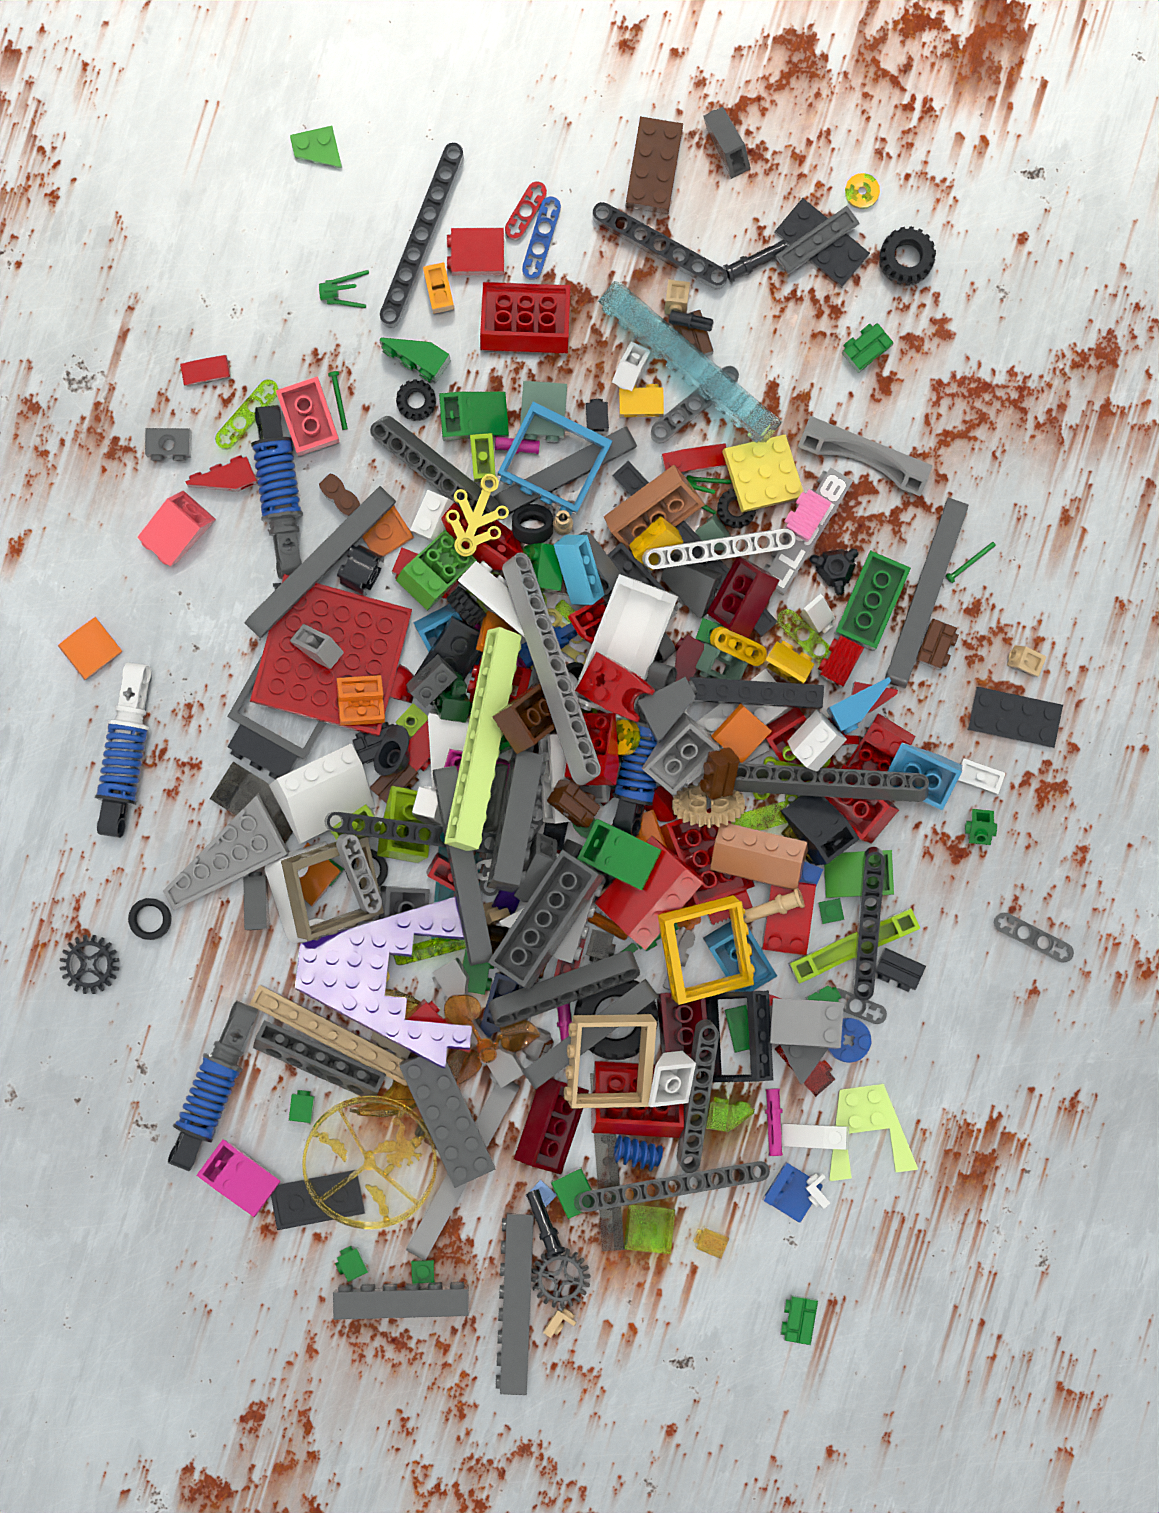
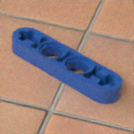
(538, 237)

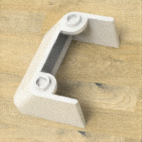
(279, 890)

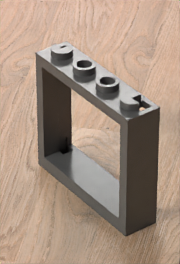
(266, 733)

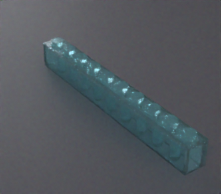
(690, 362)

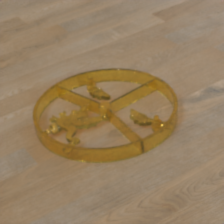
(404, 1150)

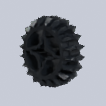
(103, 978)

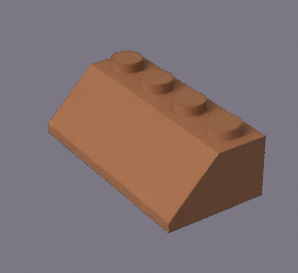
(665, 496)
(759, 856)

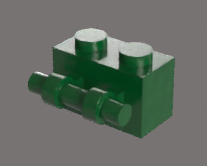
(453, 702)

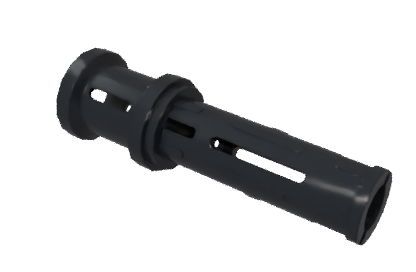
(747, 264)
(548, 1233)

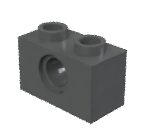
(157, 436)
(431, 680)

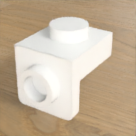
(816, 1196)

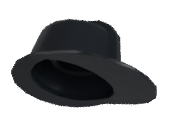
(393, 751)

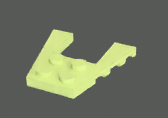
(869, 1110)

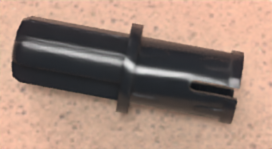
(691, 321)

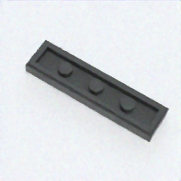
(817, 240)

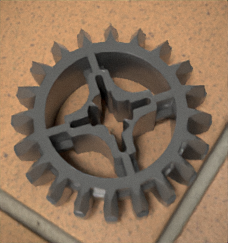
(556, 1295)

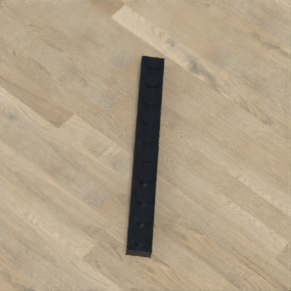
(633, 481)

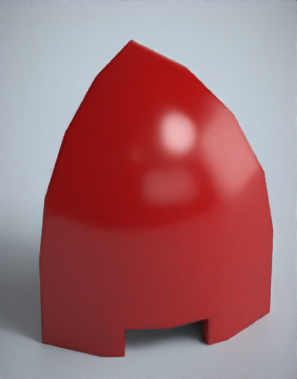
(399, 686)
(662, 805)

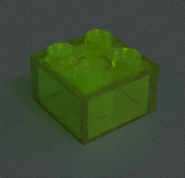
(649, 1229)

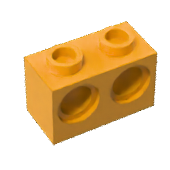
(438, 288)

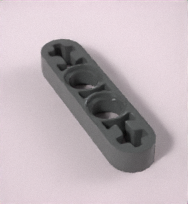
(1035, 934)

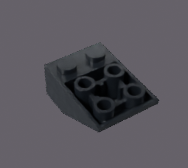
(820, 826)

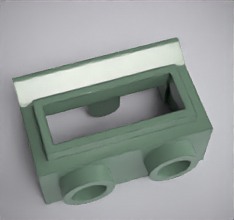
(732, 671)

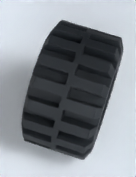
(917, 240)

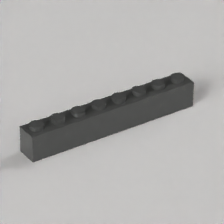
(516, 1304)

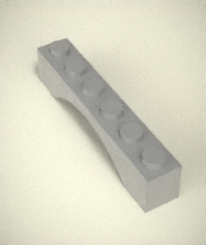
(902, 469)
(455, 981)

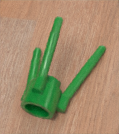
(329, 290)
(693, 481)

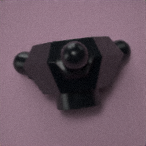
(835, 567)

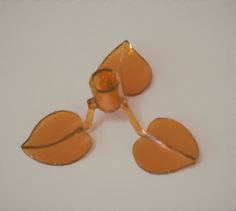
(514, 1037)

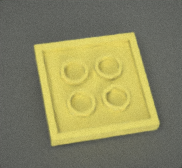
(763, 473)

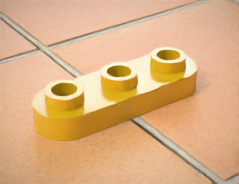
(743, 650)

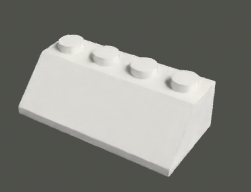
(492, 592)

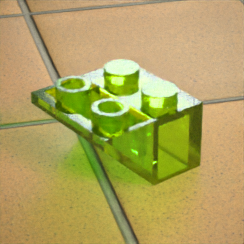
(727, 1116)

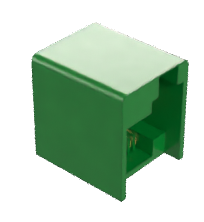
(568, 1188)

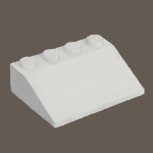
(322, 787)

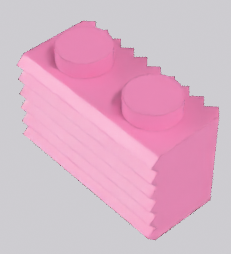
(807, 515)

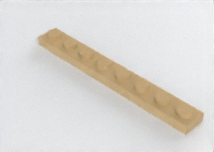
(327, 1032)

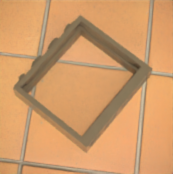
(329, 927)

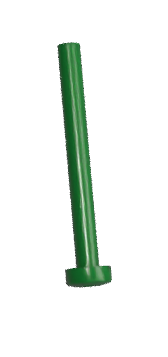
(334, 374)
(950, 577)

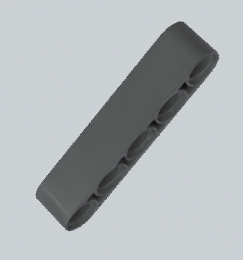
(684, 409)

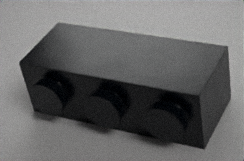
(631, 567)
(262, 752)

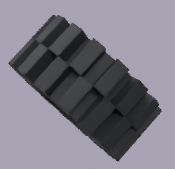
(416, 413)
(727, 517)
(466, 606)

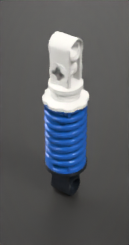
(122, 751)

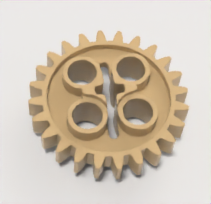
(692, 806)

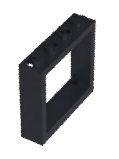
(759, 1036)

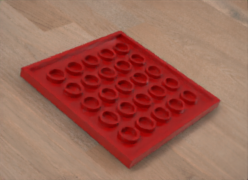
(365, 630)

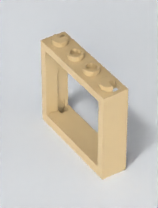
(645, 1067)

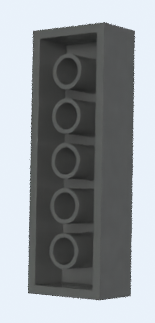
(515, 821)
(546, 919)
(447, 1119)
(401, 1302)

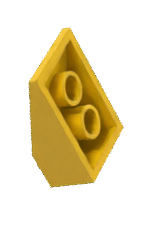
(789, 664)

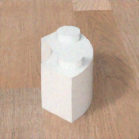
(426, 806)

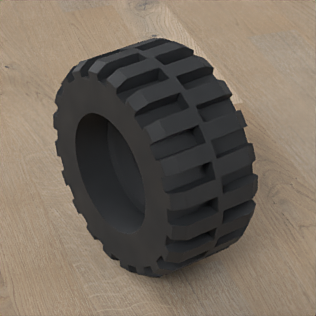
(615, 1048)

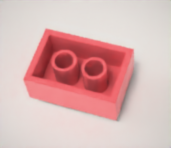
(307, 416)

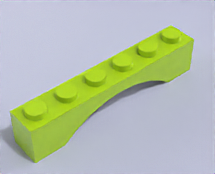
(845, 948)

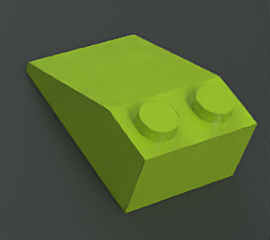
(400, 807)

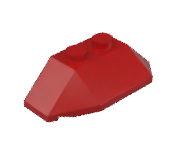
(492, 552)
(587, 620)

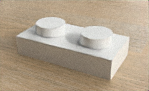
(981, 776)

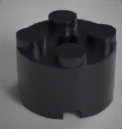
(361, 569)

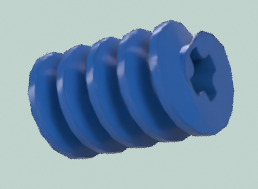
(637, 1152)

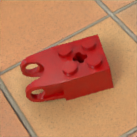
(613, 686)

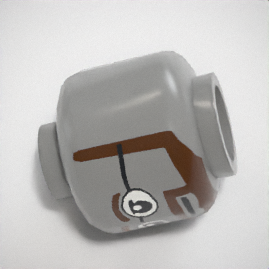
(539, 1046)

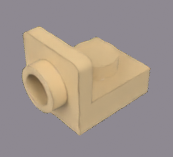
(677, 296)
(1026, 660)
(494, 915)
(555, 1324)

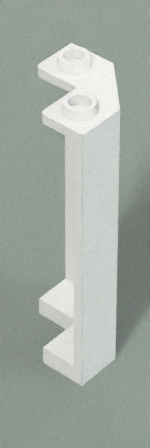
(630, 630)

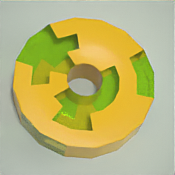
(865, 181)
(627, 736)

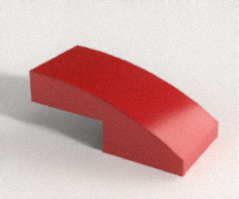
(205, 370)

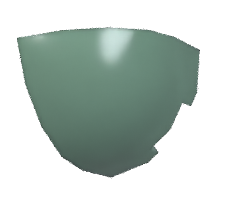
(712, 530)

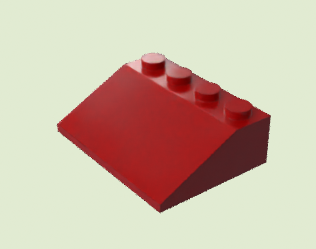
(525, 317)
(696, 848)
(665, 891)
(637, 1121)

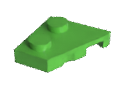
(317, 146)

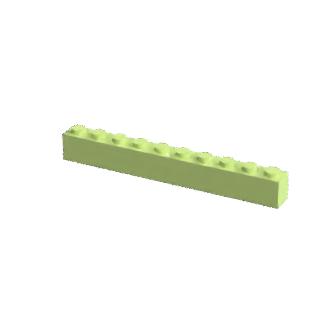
(482, 740)

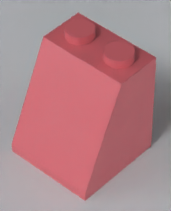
(175, 528)

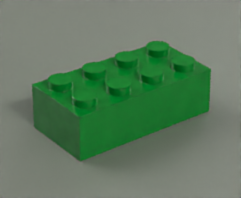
(872, 600)

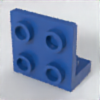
(789, 1192)

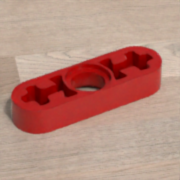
(528, 193)

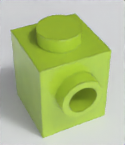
(412, 719)

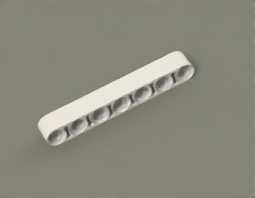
(729, 548)

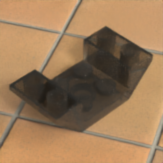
(240, 787)

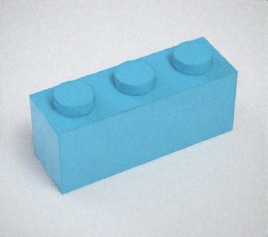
(579, 569)

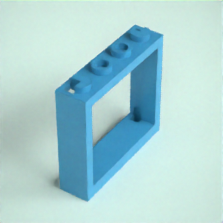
(569, 425)

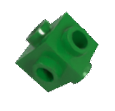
(981, 827)

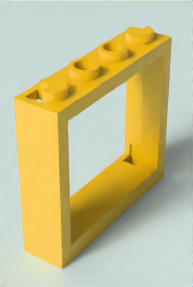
(743, 950)

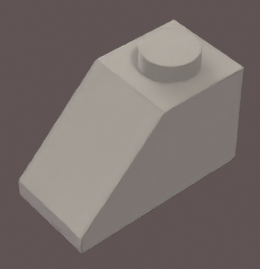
(317, 646)

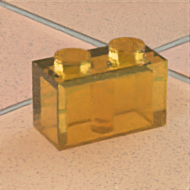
(710, 1241)

